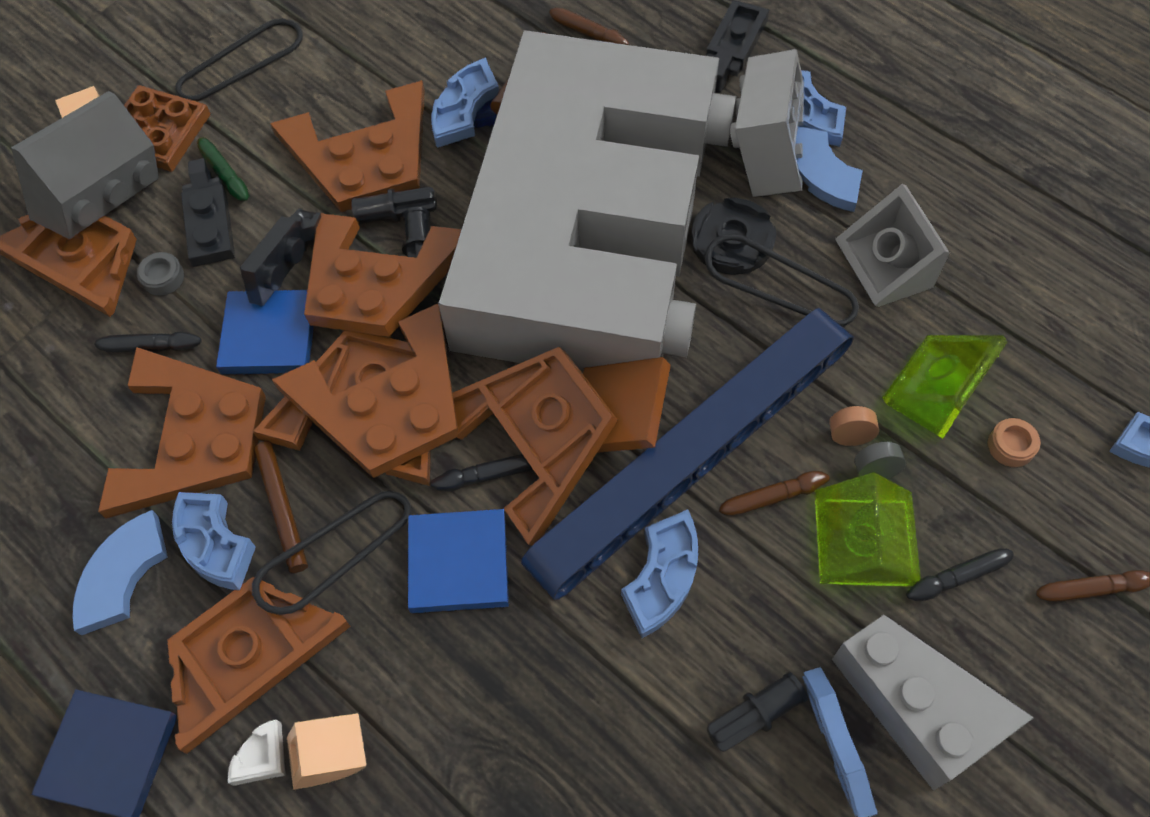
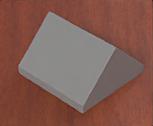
(894, 249)

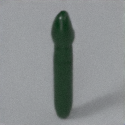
(224, 171)

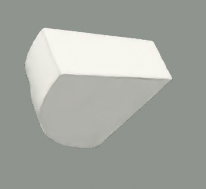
(259, 756)

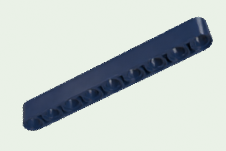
(685, 454)

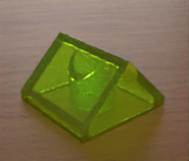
(943, 378)
(866, 533)

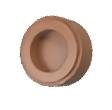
(854, 426)
(1014, 442)

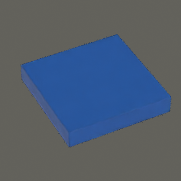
(266, 336)
(457, 561)

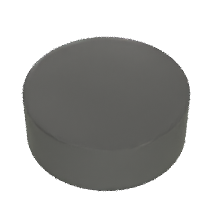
(160, 273)
(881, 458)

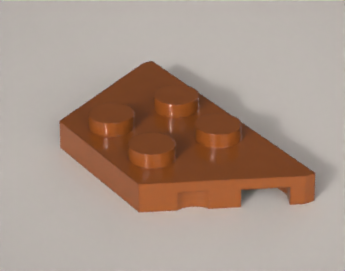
(85, 266)
(239, 654)

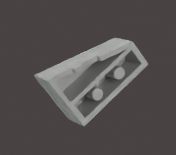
(926, 701)

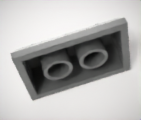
(84, 165)

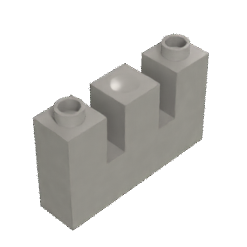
(585, 205)

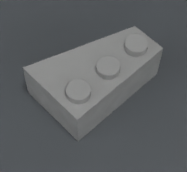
(769, 121)

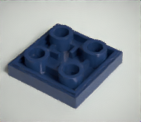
(105, 755)

